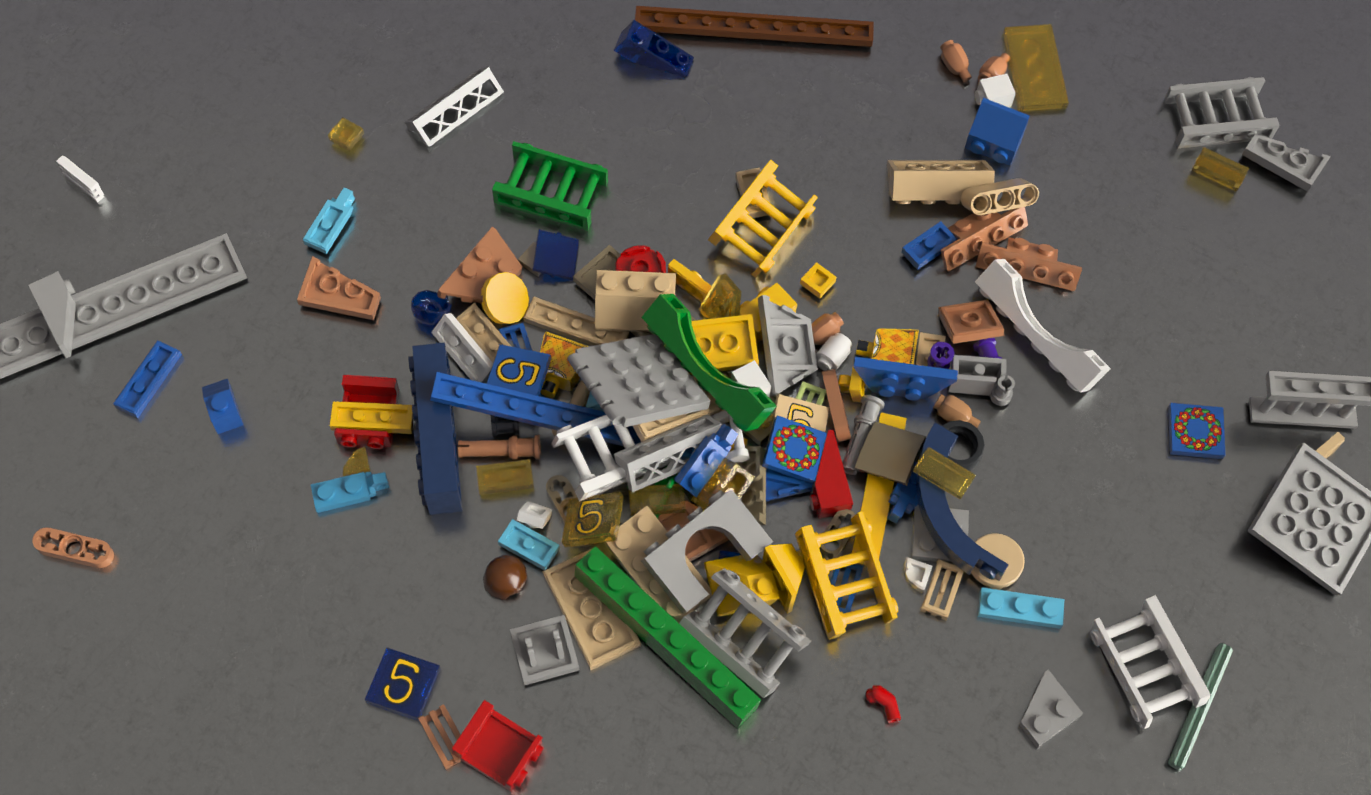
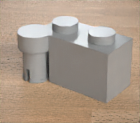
(982, 377)

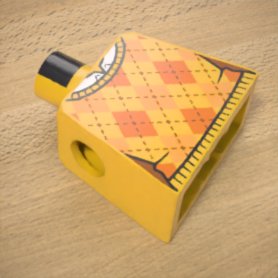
(890, 345)
(560, 372)

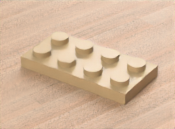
(633, 539)

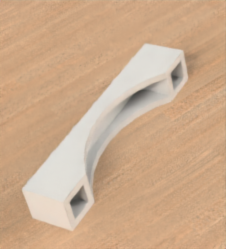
(1005, 288)

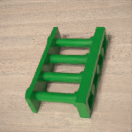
(543, 206)

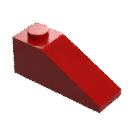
(831, 485)

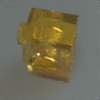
(726, 477)

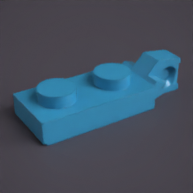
(347, 490)

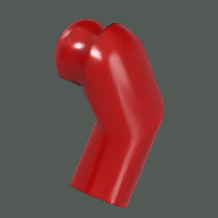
(886, 699)

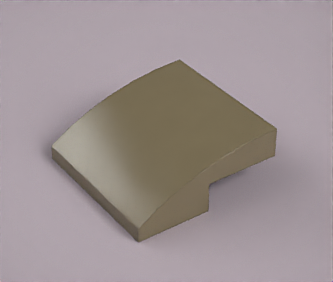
(890, 453)

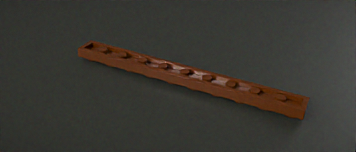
(756, 26)

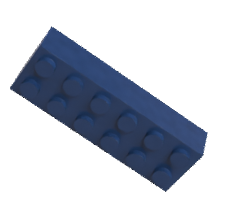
(434, 433)

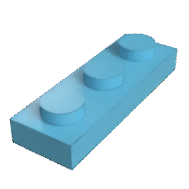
(1021, 608)

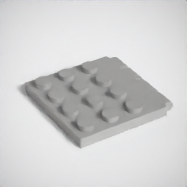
(638, 380)

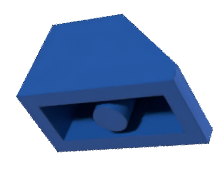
(221, 406)

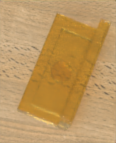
(1220, 169)

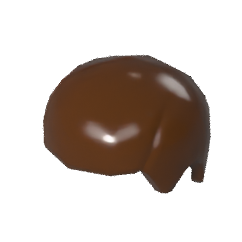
(504, 576)

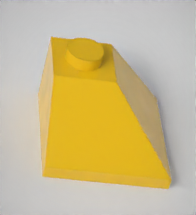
(787, 570)
(752, 573)

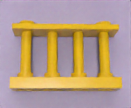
(740, 214)
(828, 594)

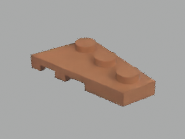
(331, 291)

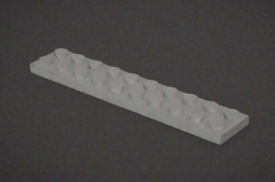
(124, 302)

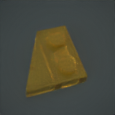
(722, 299)

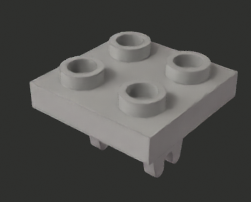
(544, 650)

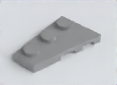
(1291, 164)

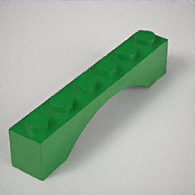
(673, 325)

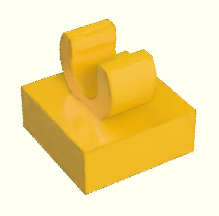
(853, 385)

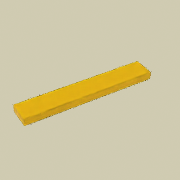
(877, 494)

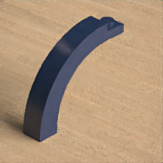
(941, 523)

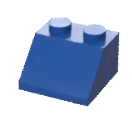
(997, 131)

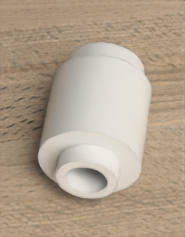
(834, 352)

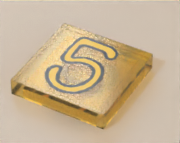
(592, 520)

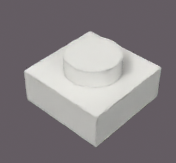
(534, 515)

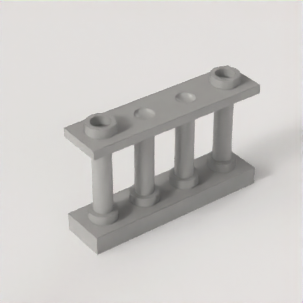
(1214, 132)
(1311, 399)
(720, 642)

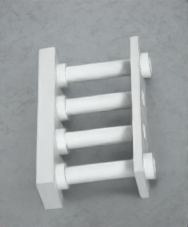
(614, 474)
(1164, 639)

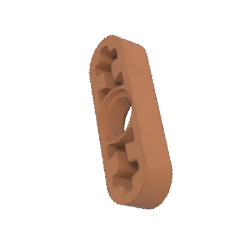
(836, 405)
(64, 539)

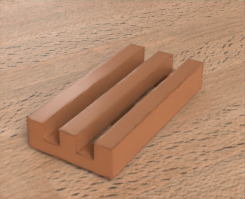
(433, 715)

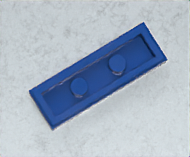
(147, 379)

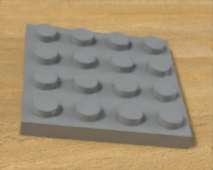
(1316, 519)

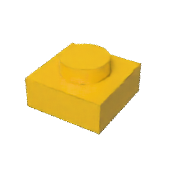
(818, 280)

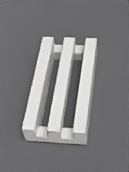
(80, 178)

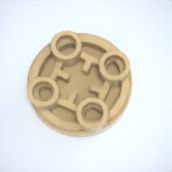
(1006, 550)

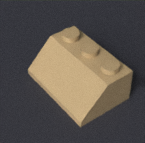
(626, 296)

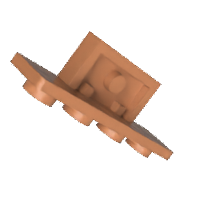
(981, 229)
(1032, 262)

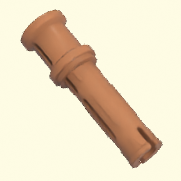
(513, 448)

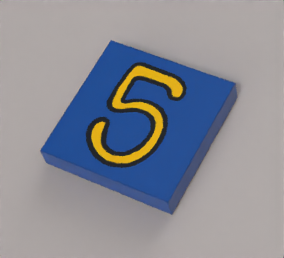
(519, 369)

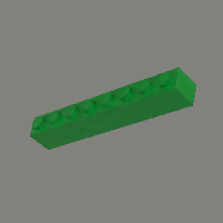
(667, 637)

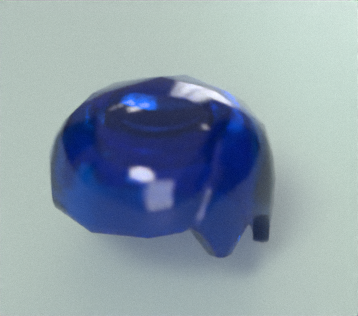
(429, 307)

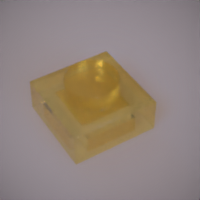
(346, 134)

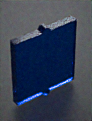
(555, 255)

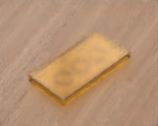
(1035, 67)

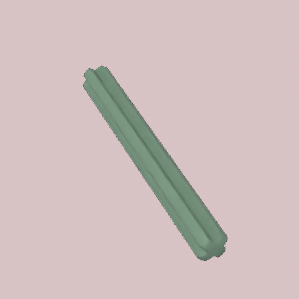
(1197, 715)

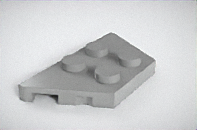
(787, 345)

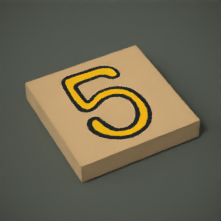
(801, 412)

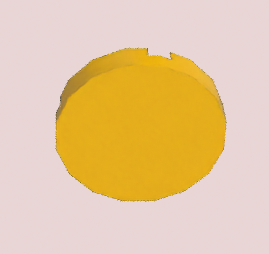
(505, 298)

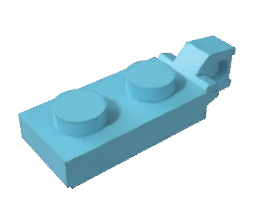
(330, 222)

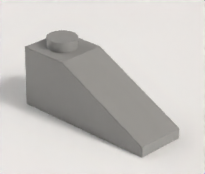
(57, 307)

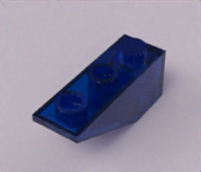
(651, 50)

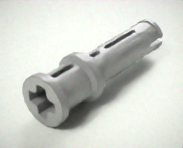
(864, 421)

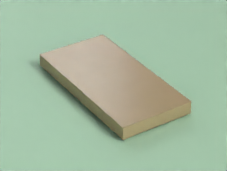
(592, 623)

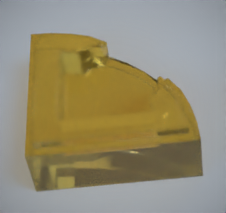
(357, 463)

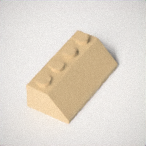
(936, 179)

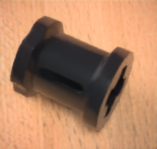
(502, 425)

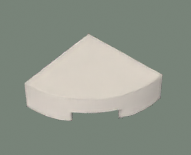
(917, 573)

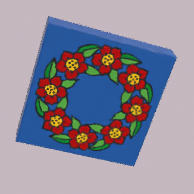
(1196, 430)
(794, 449)

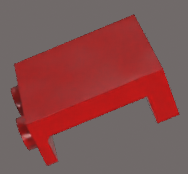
(367, 390)
(497, 747)

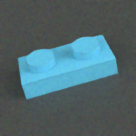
(528, 544)

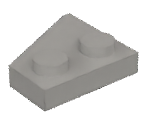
(1048, 711)

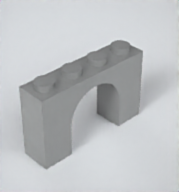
(668, 561)

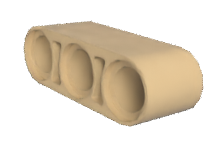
(1010, 199)

